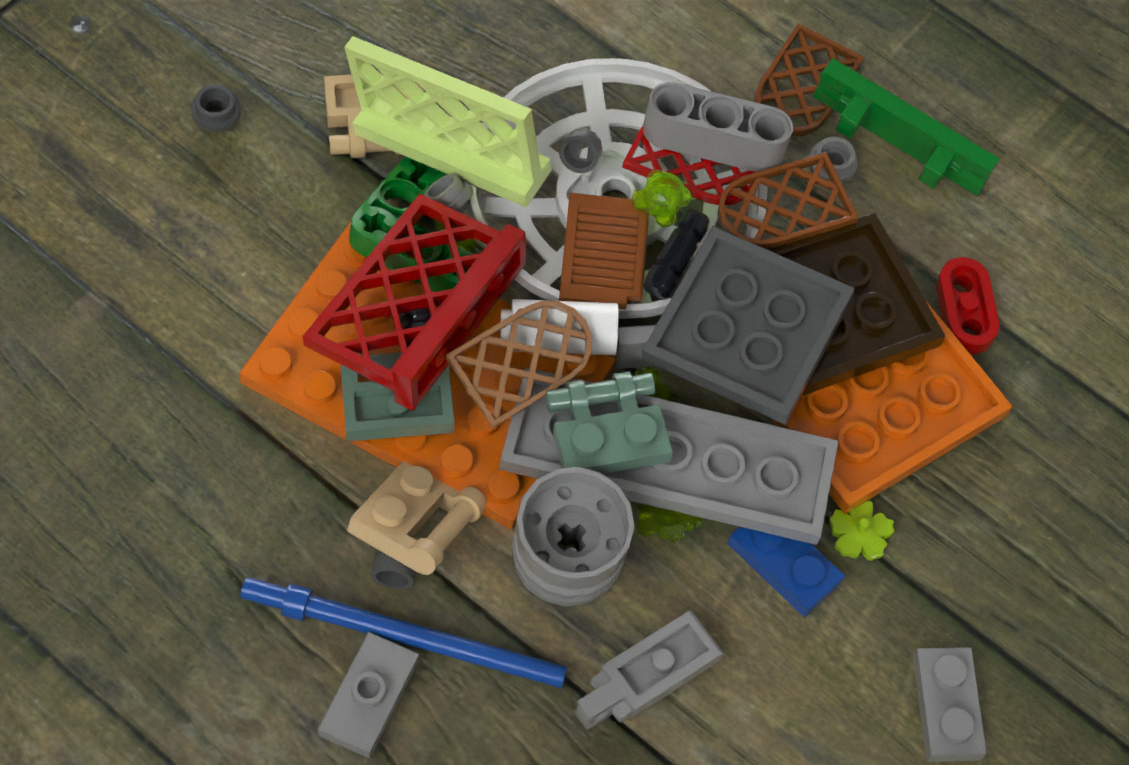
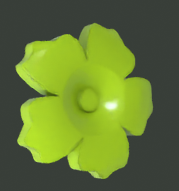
(860, 532)

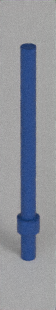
(299, 602)

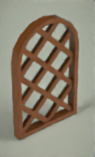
(823, 43)
(847, 218)

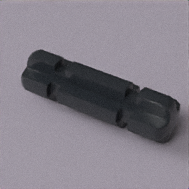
(676, 253)

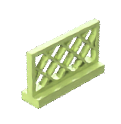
(456, 144)

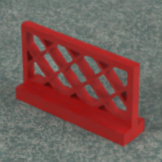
(448, 327)

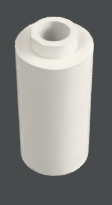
(600, 317)

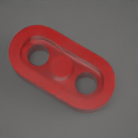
(968, 309)

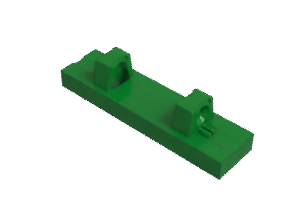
(904, 127)

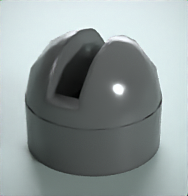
(571, 150)
(391, 572)

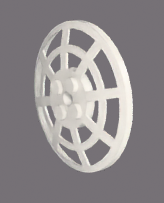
(607, 173)

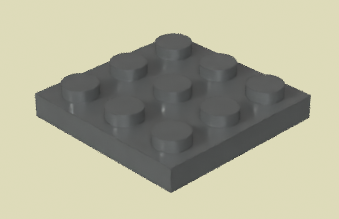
(748, 324)

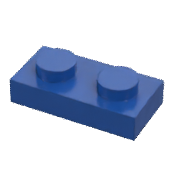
(789, 566)

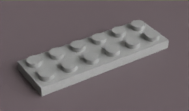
(718, 466)

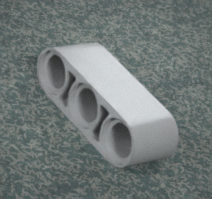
(716, 127)

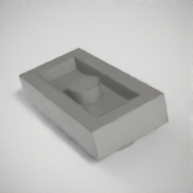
(949, 704)

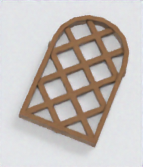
(556, 382)

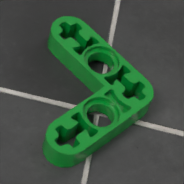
(380, 216)

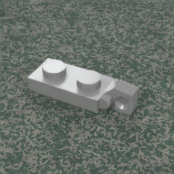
(649, 671)

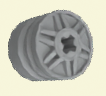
(572, 508)

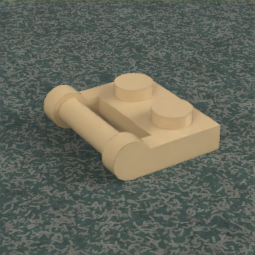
(403, 507)

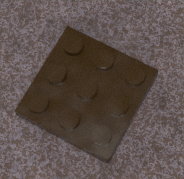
(887, 312)

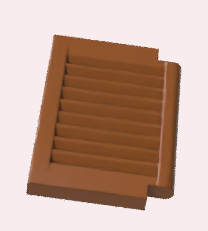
(603, 250)

